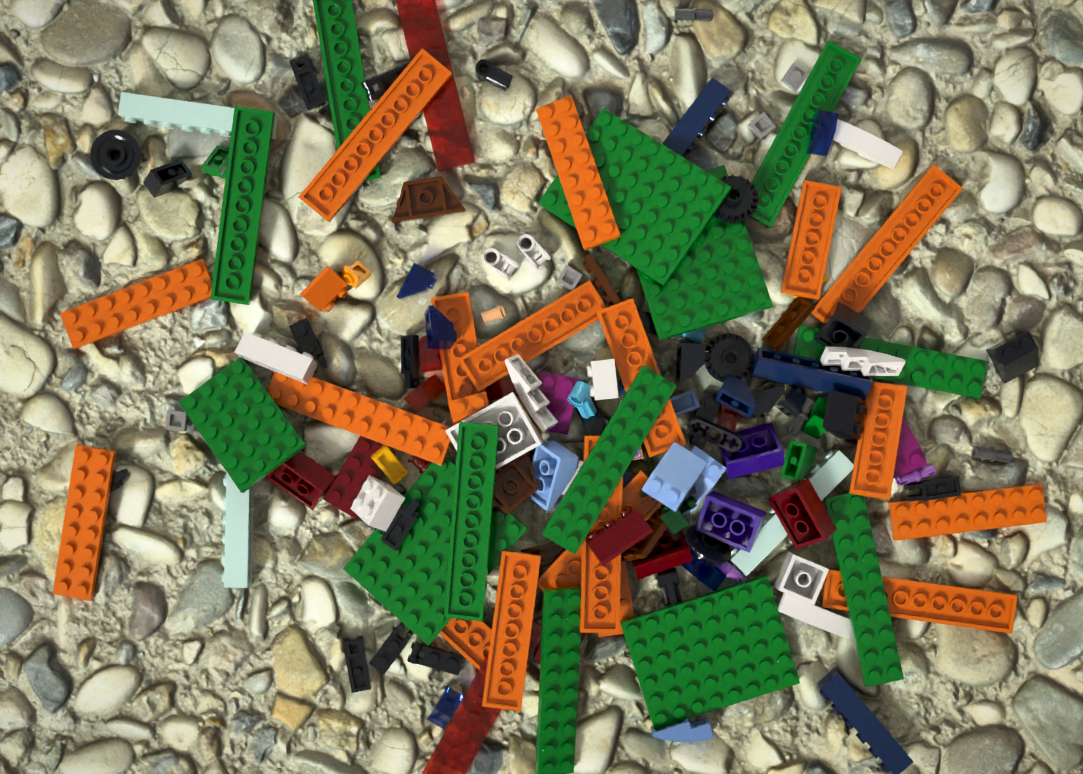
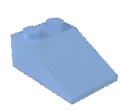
(553, 471)
(709, 475)
(674, 476)

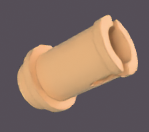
(493, 314)

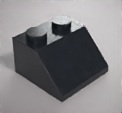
(843, 328)
(1014, 356)
(689, 359)
(844, 415)

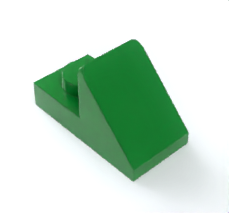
(216, 162)
(814, 424)

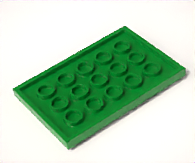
(242, 424)

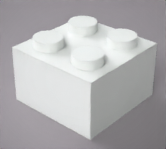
(602, 379)
(377, 503)
(801, 578)

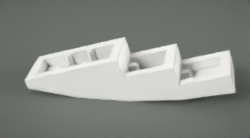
(867, 144)
(866, 361)
(527, 388)
(815, 615)

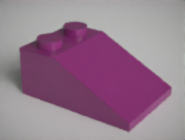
(556, 390)
(909, 452)

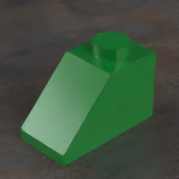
(798, 460)

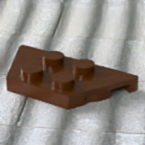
(425, 200)
(514, 484)
(644, 547)

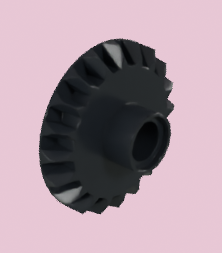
(104, 152)
(739, 209)
(729, 343)
(707, 547)

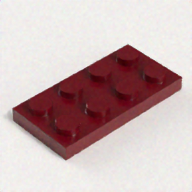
(353, 475)

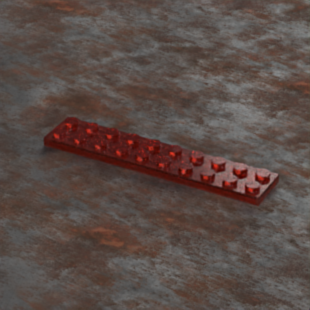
(444, 112)
(469, 723)

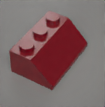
(303, 479)
(802, 514)
(618, 535)
(667, 553)

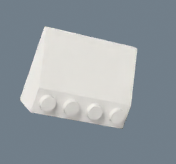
(516, 428)

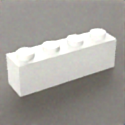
(276, 357)

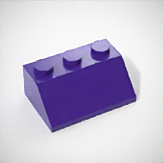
(758, 452)
(731, 521)

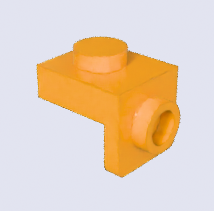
(356, 274)

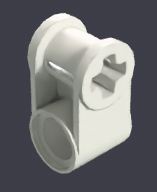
(533, 252)
(501, 263)

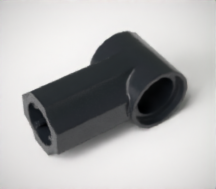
(495, 75)
(669, 583)

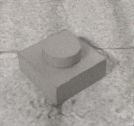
(794, 77)
(761, 126)
(569, 278)
(176, 420)

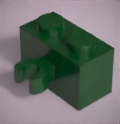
(678, 520)

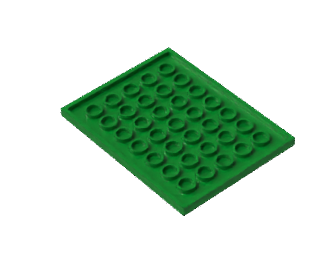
(653, 193)
(712, 283)
(415, 576)
(710, 651)

